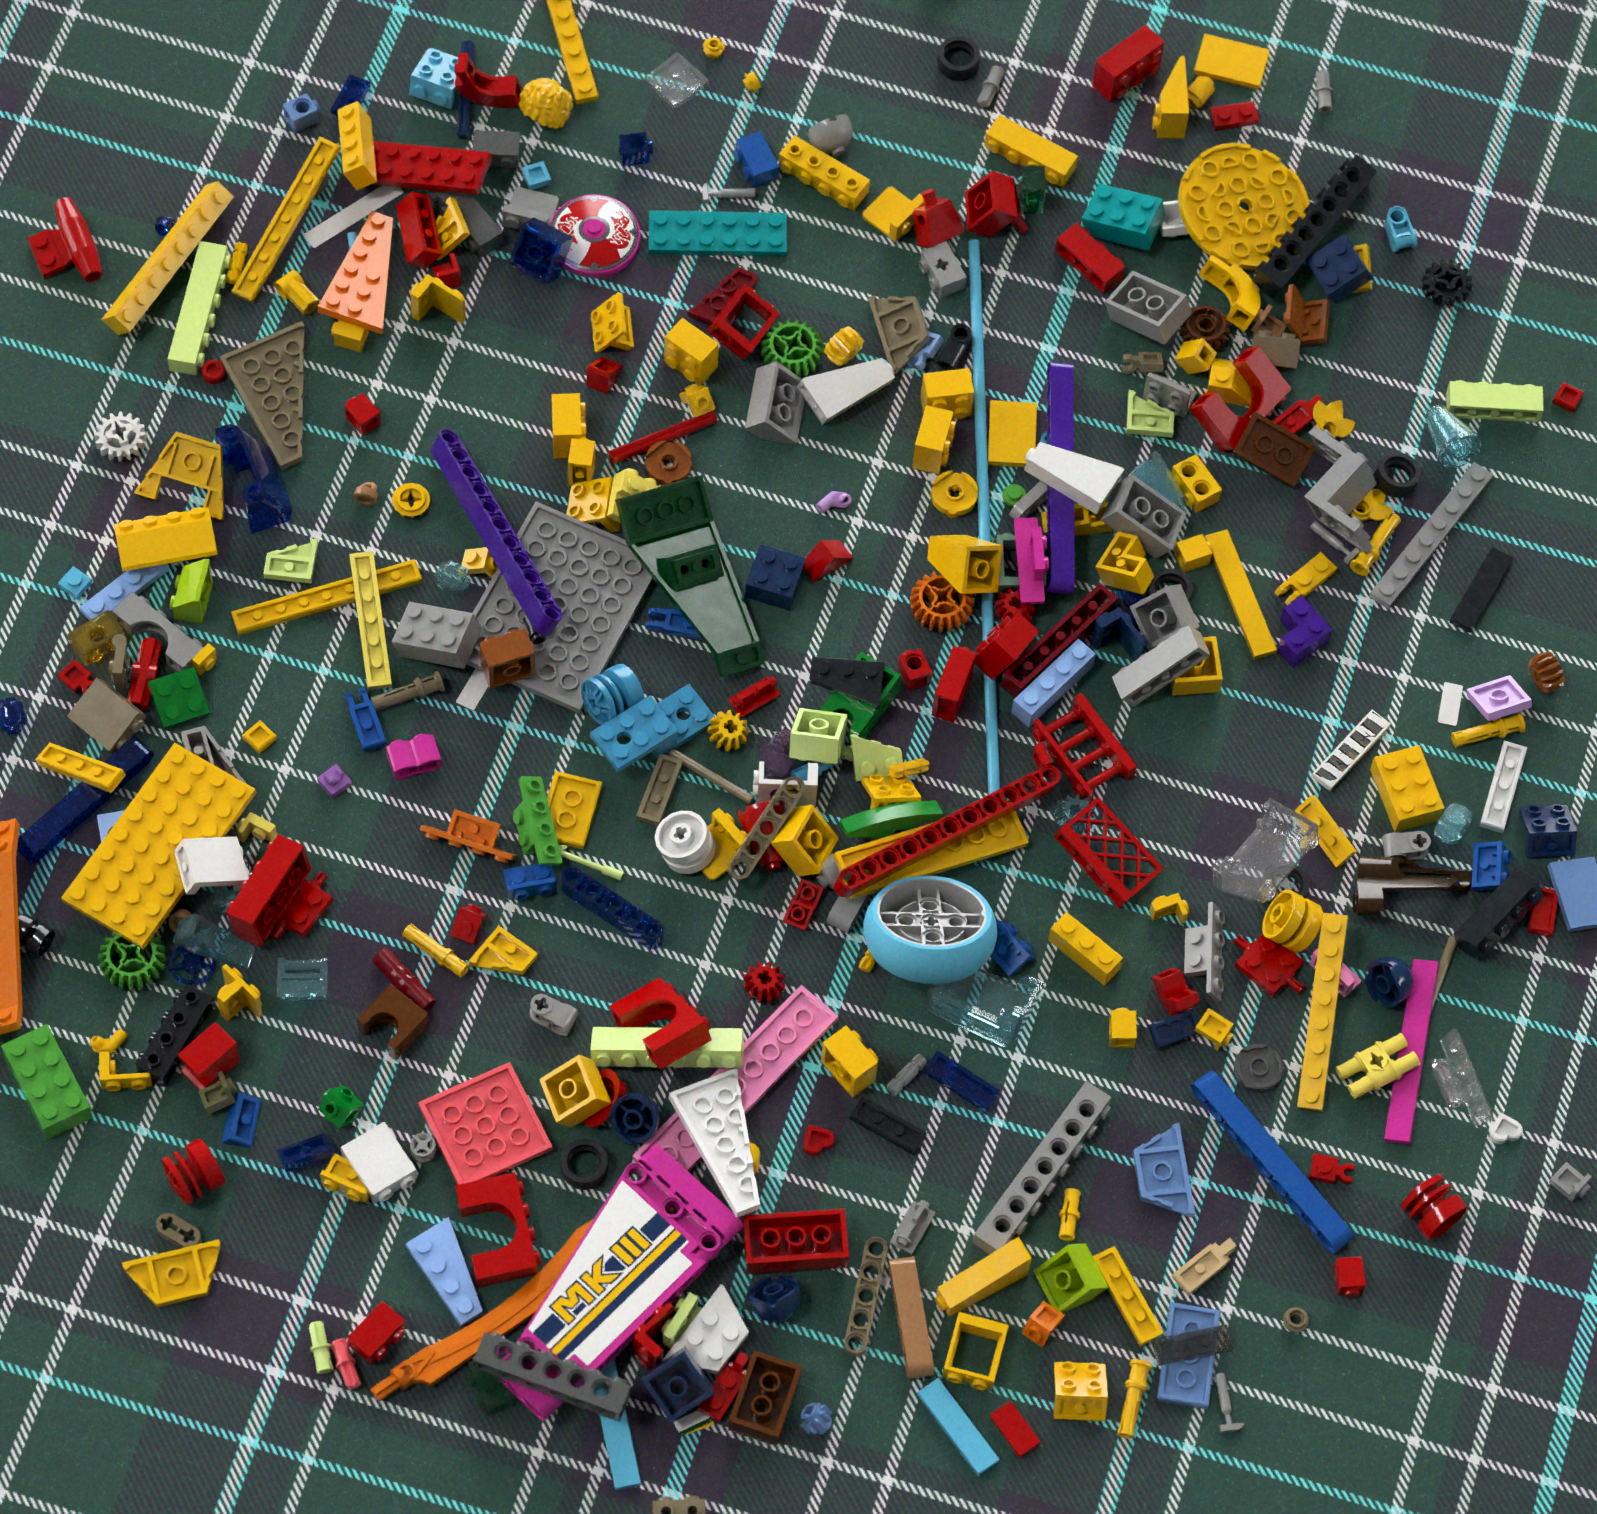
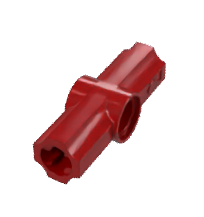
(143, 671)

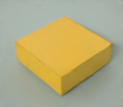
(259, 737)

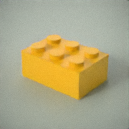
(1407, 788)

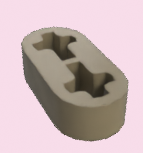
(181, 1227)

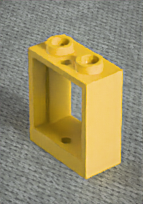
(979, 1327)

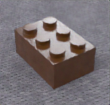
(765, 1398)

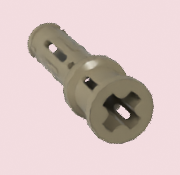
(418, 688)

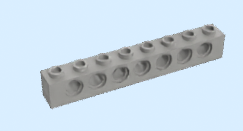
(1088, 1099)

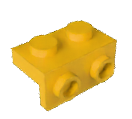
(342, 1177)

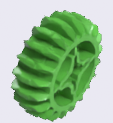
(788, 340)
(123, 973)

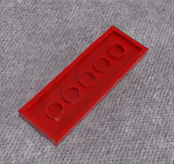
(430, 167)

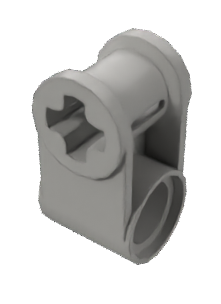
(1406, 845)
(553, 1015)

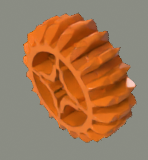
(941, 613)

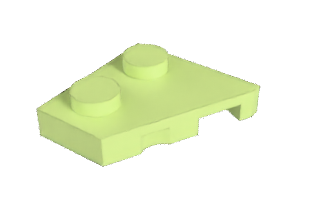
(292, 563)
(872, 757)

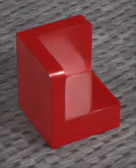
(448, 273)

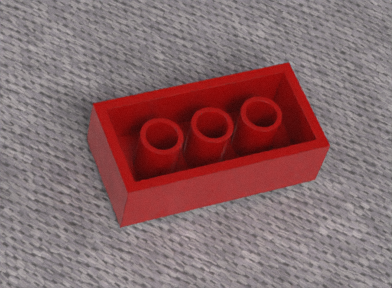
(268, 890)
(795, 1241)

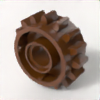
(1208, 318)

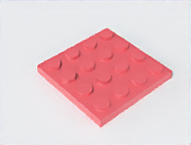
(485, 1125)

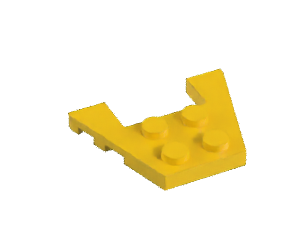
(193, 463)

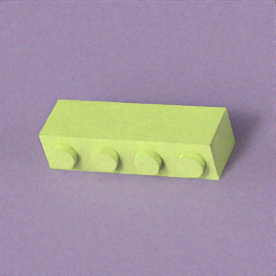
(1495, 401)

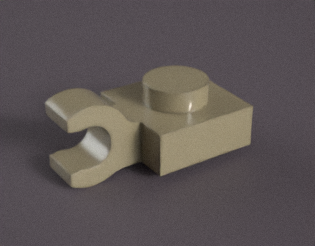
(1145, 361)

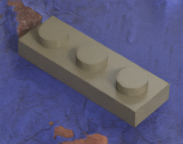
(659, 790)

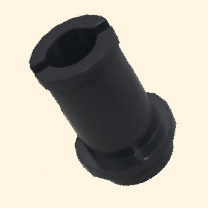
(534, 636)

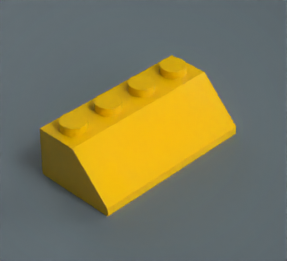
(165, 539)

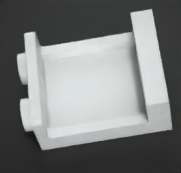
(211, 863)
(380, 1162)

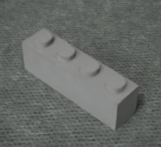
(1160, 665)

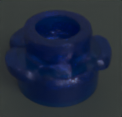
(164, 225)

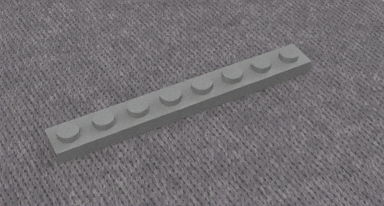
(1431, 535)

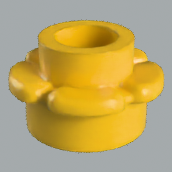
(713, 52)
(752, 82)

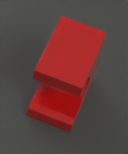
(207, 1056)

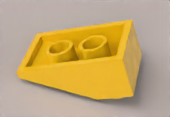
(1173, 107)

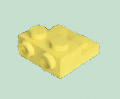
(624, 484)

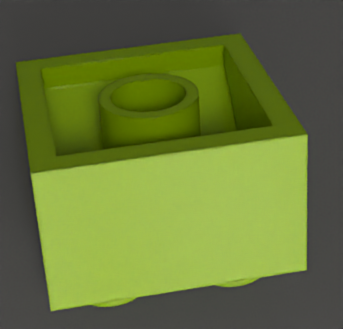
(192, 592)
(1071, 1277)

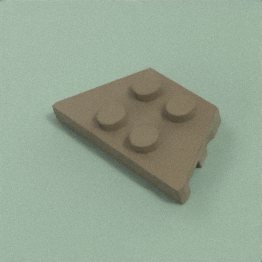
(900, 328)

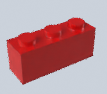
(418, 230)
(1090, 258)

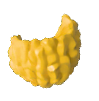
(546, 102)

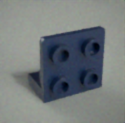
(1549, 831)

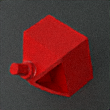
(993, 205)

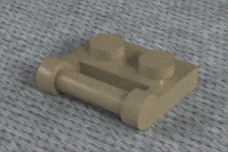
(120, 666)

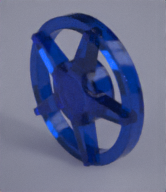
(192, 964)

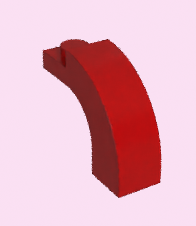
(483, 88)

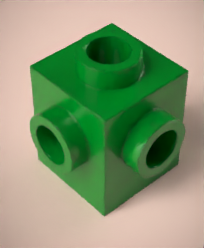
(340, 1106)

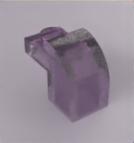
(776, 762)

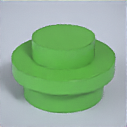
(1013, 494)

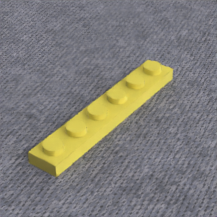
(370, 620)

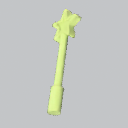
(606, 870)

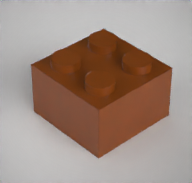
(507, 658)

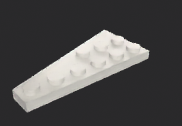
(718, 1128)

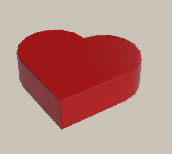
(817, 1140)

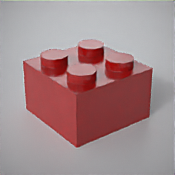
(1004, 644)

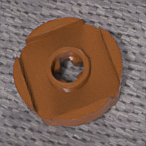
(668, 451)

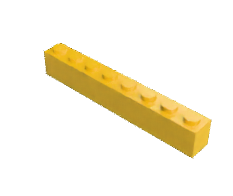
(167, 258)

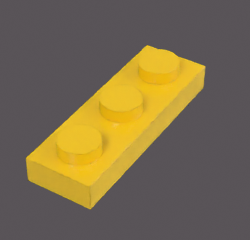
(1331, 837)

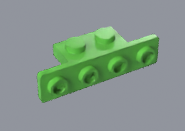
(535, 822)

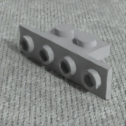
(1204, 951)

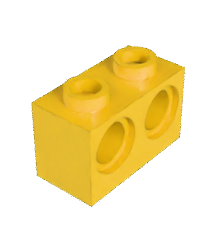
(1200, 481)

